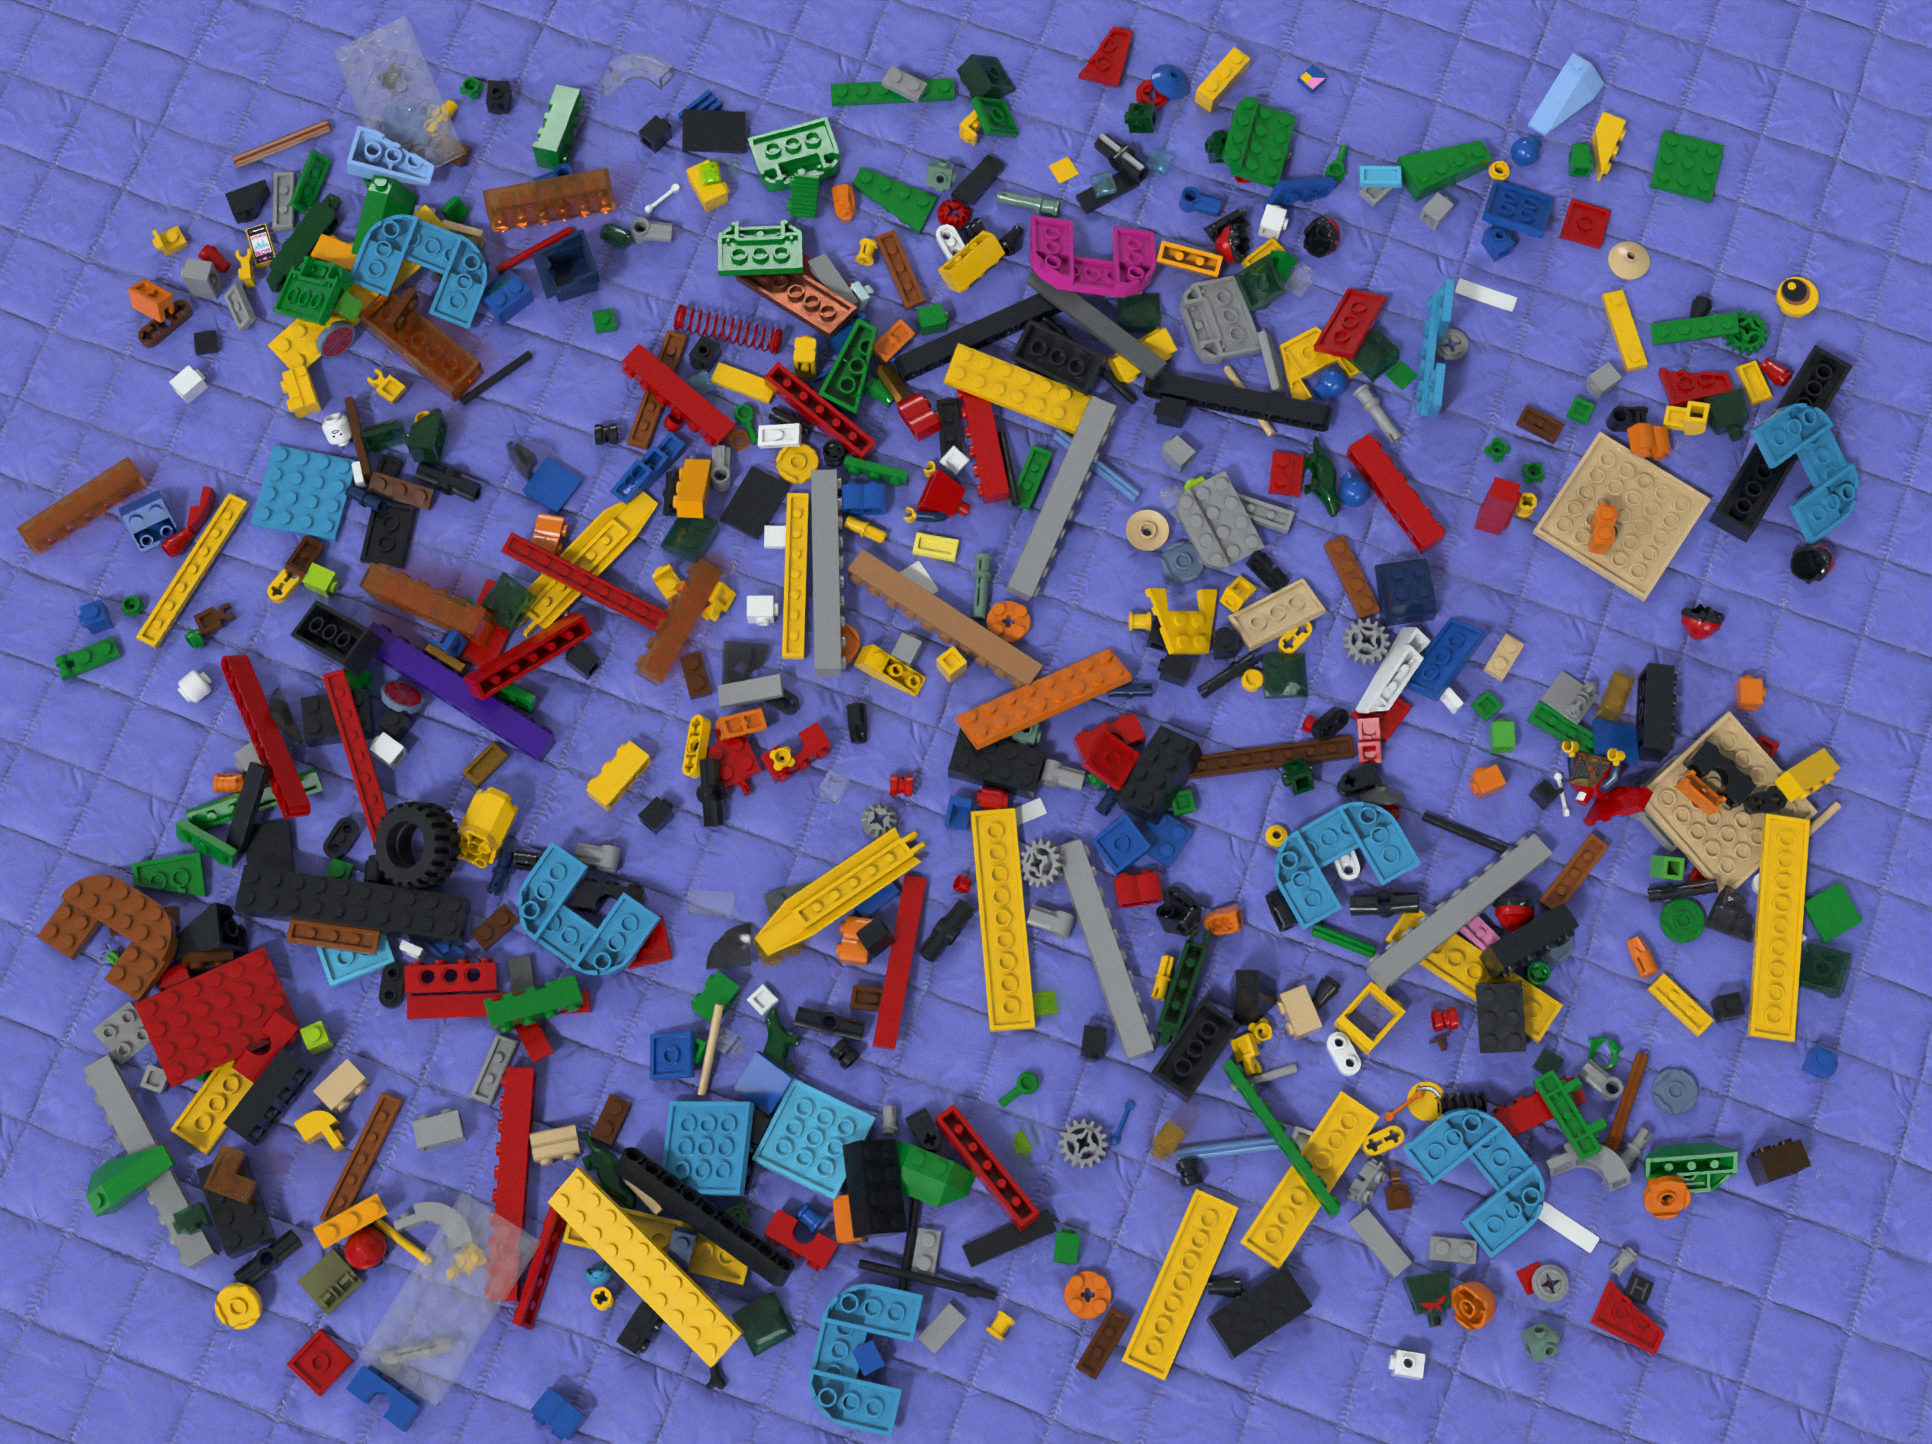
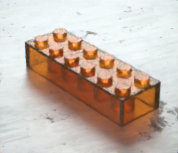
(549, 200)
(423, 348)
(428, 604)

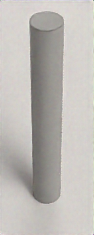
(1270, 1075)

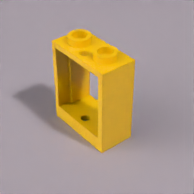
(1357, 1036)

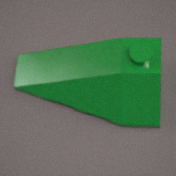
(383, 200)
(125, 1178)

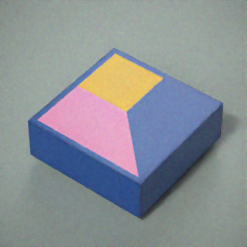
(1312, 79)

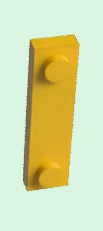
(1624, 330)

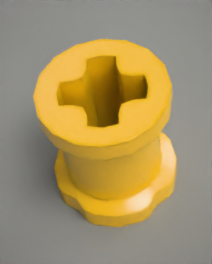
(866, 252)
(1526, 511)
(1139, 621)
(599, 1292)
(1000, 1325)

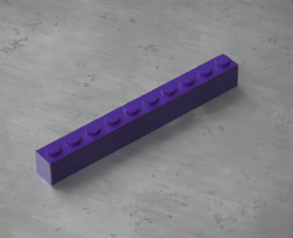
(452, 690)

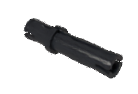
(1235, 670)
(1655, 893)

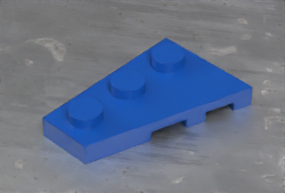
(1303, 189)

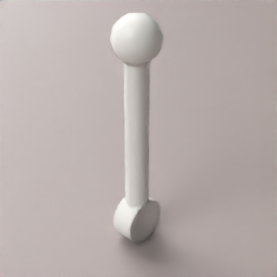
(674, 189)
(1558, 777)

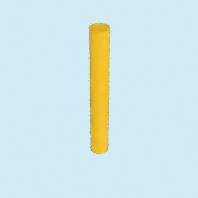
(399, 1238)

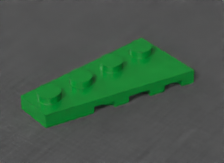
(901, 200)

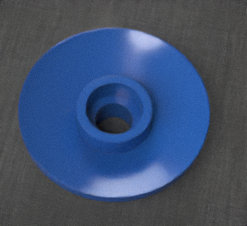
(1170, 81)

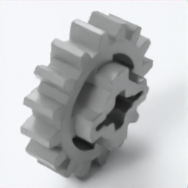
(1361, 634)
(1043, 864)
(1073, 1140)

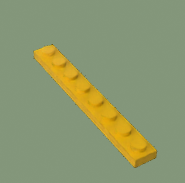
(192, 571)
(795, 576)

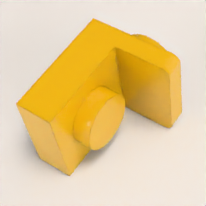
(969, 127)
(169, 241)
(666, 581)
(1237, 594)

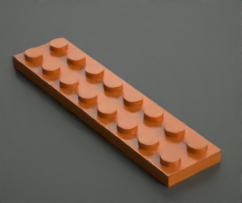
(1043, 698)

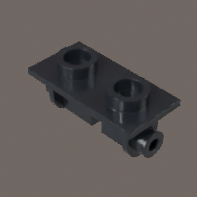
(1215, 229)
(1261, 566)

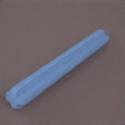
(1103, 470)
(1226, 1149)

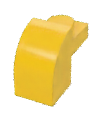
(1690, 419)
(319, 1124)

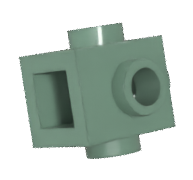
(940, 175)
(1028, 739)
(1540, 1341)

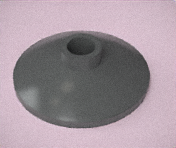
(1382, 795)

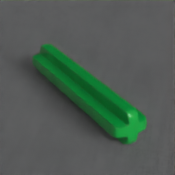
(1344, 940)

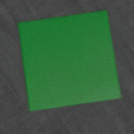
(1401, 375)

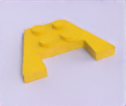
(1302, 362)
(1185, 630)

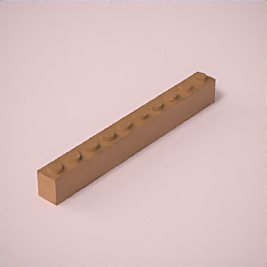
(943, 620)

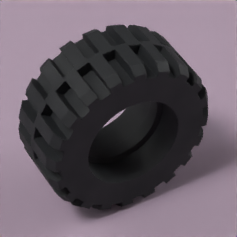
(395, 838)

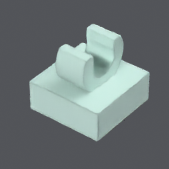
(861, 294)

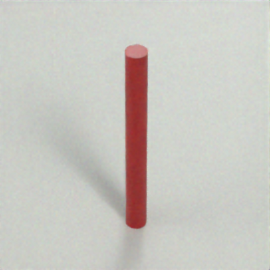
(528, 253)

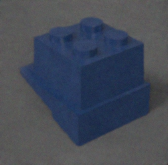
(567, 268)
(1405, 592)

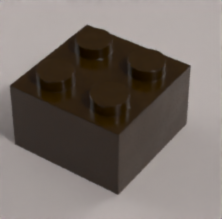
(1782, 1161)

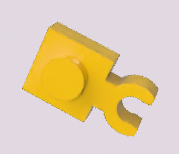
(387, 388)

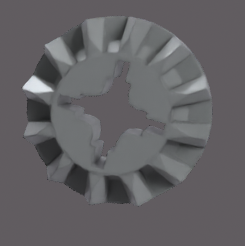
(1455, 337)
(868, 816)
(1558, 1290)

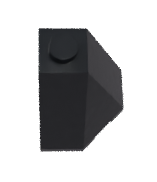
(213, 931)
(1251, 996)

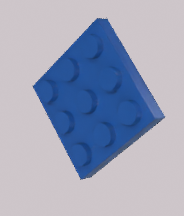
(1518, 208)

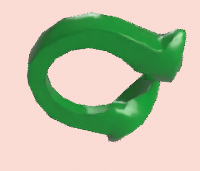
(1614, 1049)

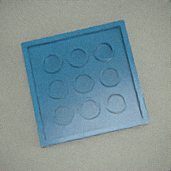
(304, 493)
(709, 1145)

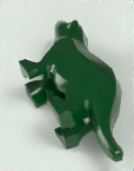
(1323, 479)
(778, 1040)
(610, 1180)

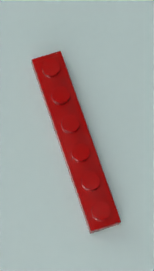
(539, 1269)

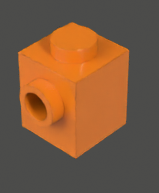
(1749, 693)
(1486, 781)

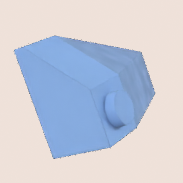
(1572, 90)

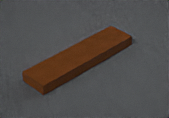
(356, 428)

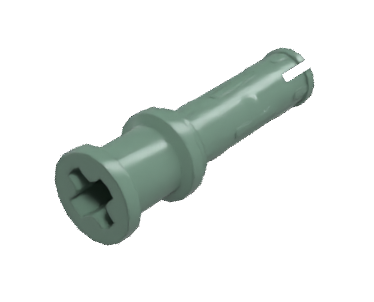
(1038, 204)
(981, 577)

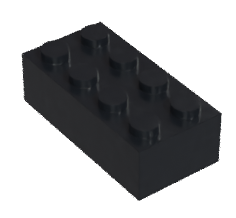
(1058, 358)
(337, 638)
(1654, 711)
(997, 765)
(1158, 775)
(1529, 941)
(1194, 1050)
(268, 1097)
(874, 1188)
(239, 1225)
(1258, 1313)

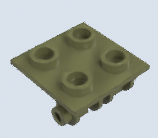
(330, 1282)

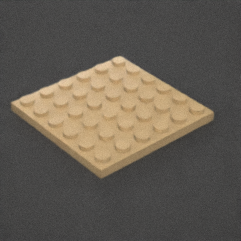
(1651, 520)
(1730, 840)

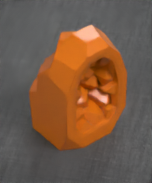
(844, 202)
(1224, 920)

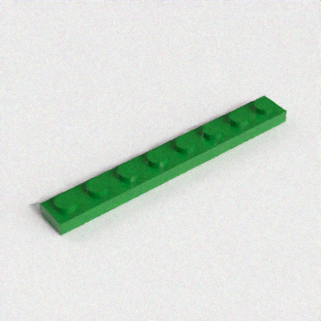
(1287, 1146)

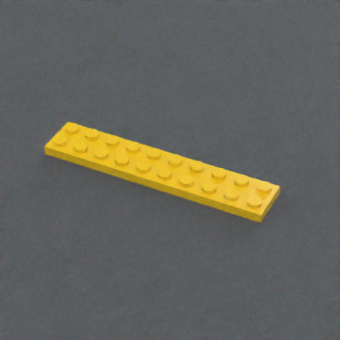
(298, 341)
(1002, 920)
(1778, 928)
(645, 1267)

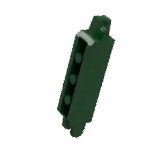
(318, 220)
(1182, 987)

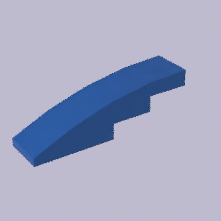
(649, 469)

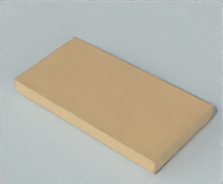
(1276, 614)

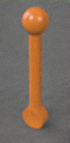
(1390, 1115)

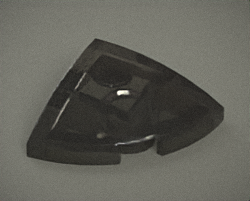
(522, 459)
(741, 659)
(283, 716)
(1730, 916)
(731, 949)

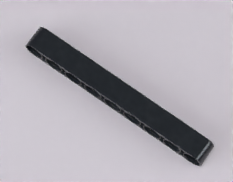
(974, 335)
(1240, 401)
(705, 1216)

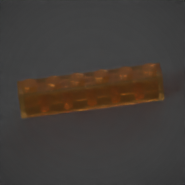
(82, 506)
(678, 622)

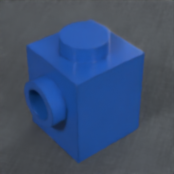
(1497, 242)
(95, 617)
(1820, 1062)

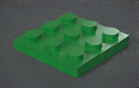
(1686, 166)

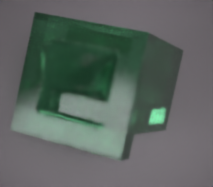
(191, 1219)

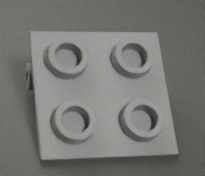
(1570, 697)
(123, 1033)

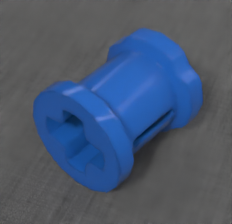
(810, 1218)

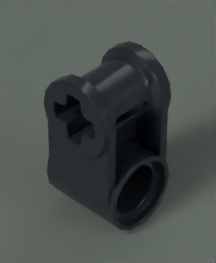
(1628, 416)
(1362, 779)
(1177, 918)
(923, 1128)

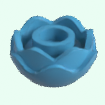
(599, 1273)

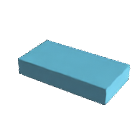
(1380, 176)

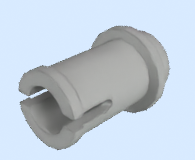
(889, 1121)
(1622, 1262)

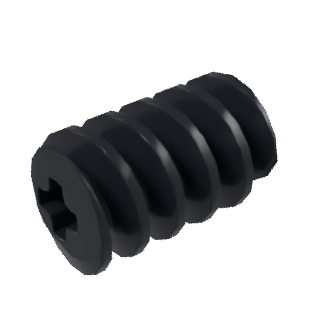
(1448, 1103)

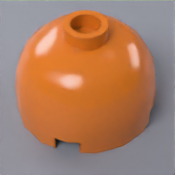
(1473, 1305)

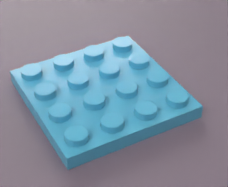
(808, 1138)

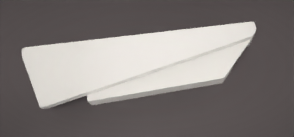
(1394, 671)

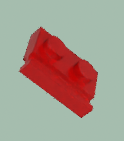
(1285, 474)

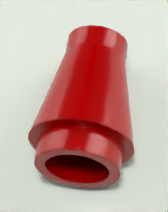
(211, 254)
(1777, 374)
(177, 542)

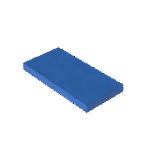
(1445, 658)

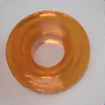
(739, 434)

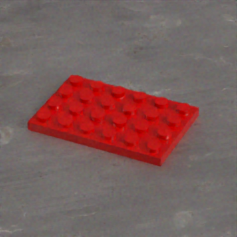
(214, 1016)

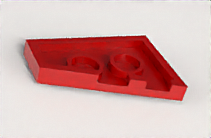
(1109, 60)
(1686, 387)
(1619, 801)
(1624, 1320)

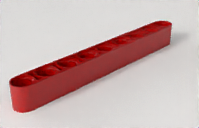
(265, 736)

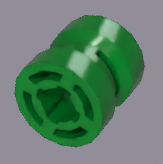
(1539, 970)

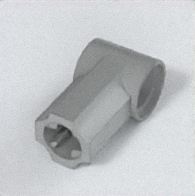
(653, 231)
(721, 467)
(1055, 774)
(604, 857)
(1057, 923)
(1598, 1079)

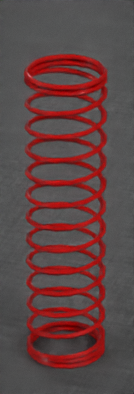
(681, 310)

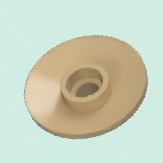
(1628, 268)
(1147, 521)

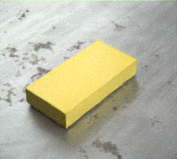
(935, 547)

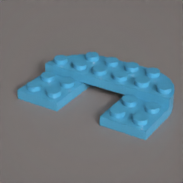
(429, 247)
(1434, 328)
(1834, 482)
(1330, 838)
(567, 934)
(1498, 1157)
(834, 1368)

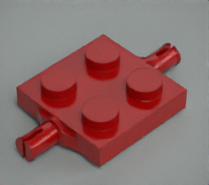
(736, 761)

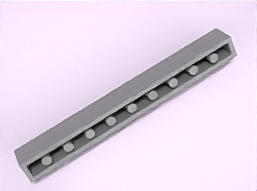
(1060, 498)
(826, 576)
(1458, 912)
(1105, 953)
(136, 1135)

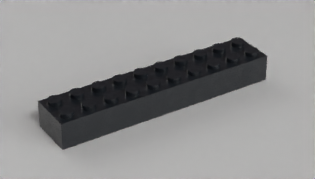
(1755, 483)
(353, 904)

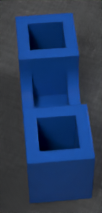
(402, 1408)

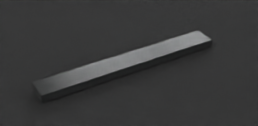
(1100, 327)

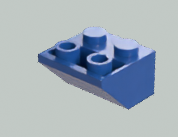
(149, 520)

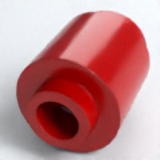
(992, 798)

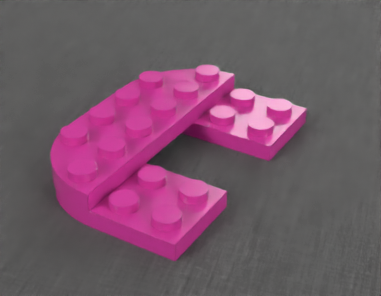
(1055, 262)

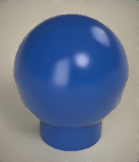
(1526, 150)
(1330, 384)
(1353, 490)

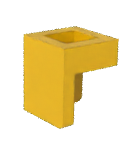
(951, 664)

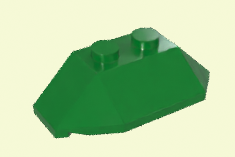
(1700, 1164)
(931, 1177)

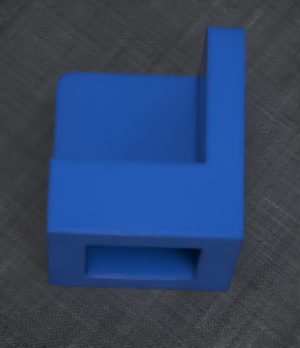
(452, 643)
(958, 812)
(868, 1358)

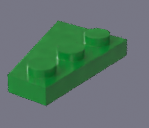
(172, 874)

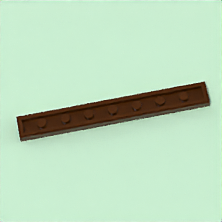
(1273, 757)

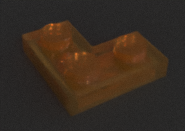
(223, 1176)

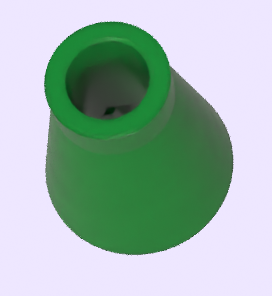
(876, 389)

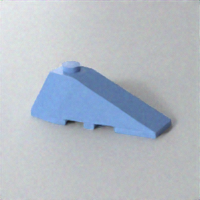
(377, 155)

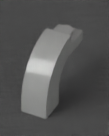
(1605, 1163)
(424, 1214)

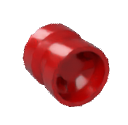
(901, 785)
(1444, 1019)

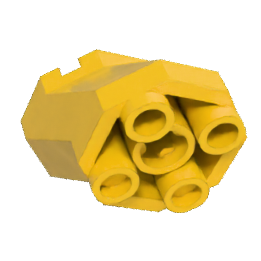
(486, 826)

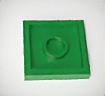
(995, 117)
(1831, 912)

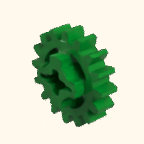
(1750, 331)

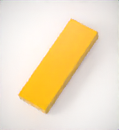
(741, 383)
(1680, 1004)

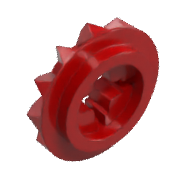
(1144, 90)
(944, 212)

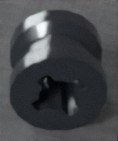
(973, 229)

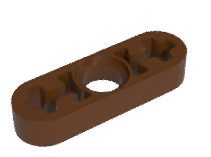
(165, 332)

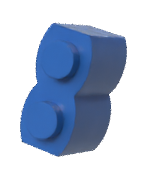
(863, 499)
(558, 1414)

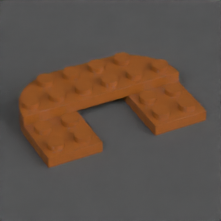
(127, 912)

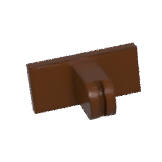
(1440, 1042)

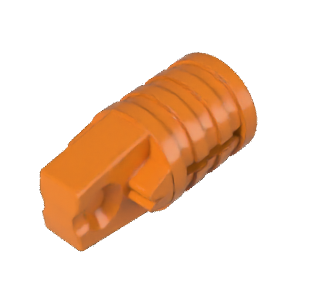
(228, 782)
(1642, 957)

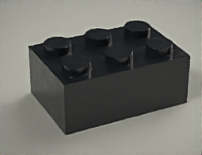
(320, 723)
(1500, 1017)

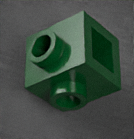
(1141, 118)
(1214, 146)
(1298, 776)

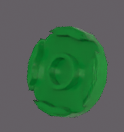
(1682, 921)

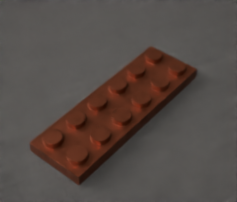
(804, 300)

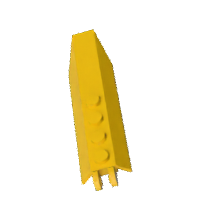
(592, 552)
(839, 891)

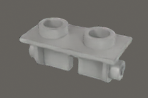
(1363, 1192)

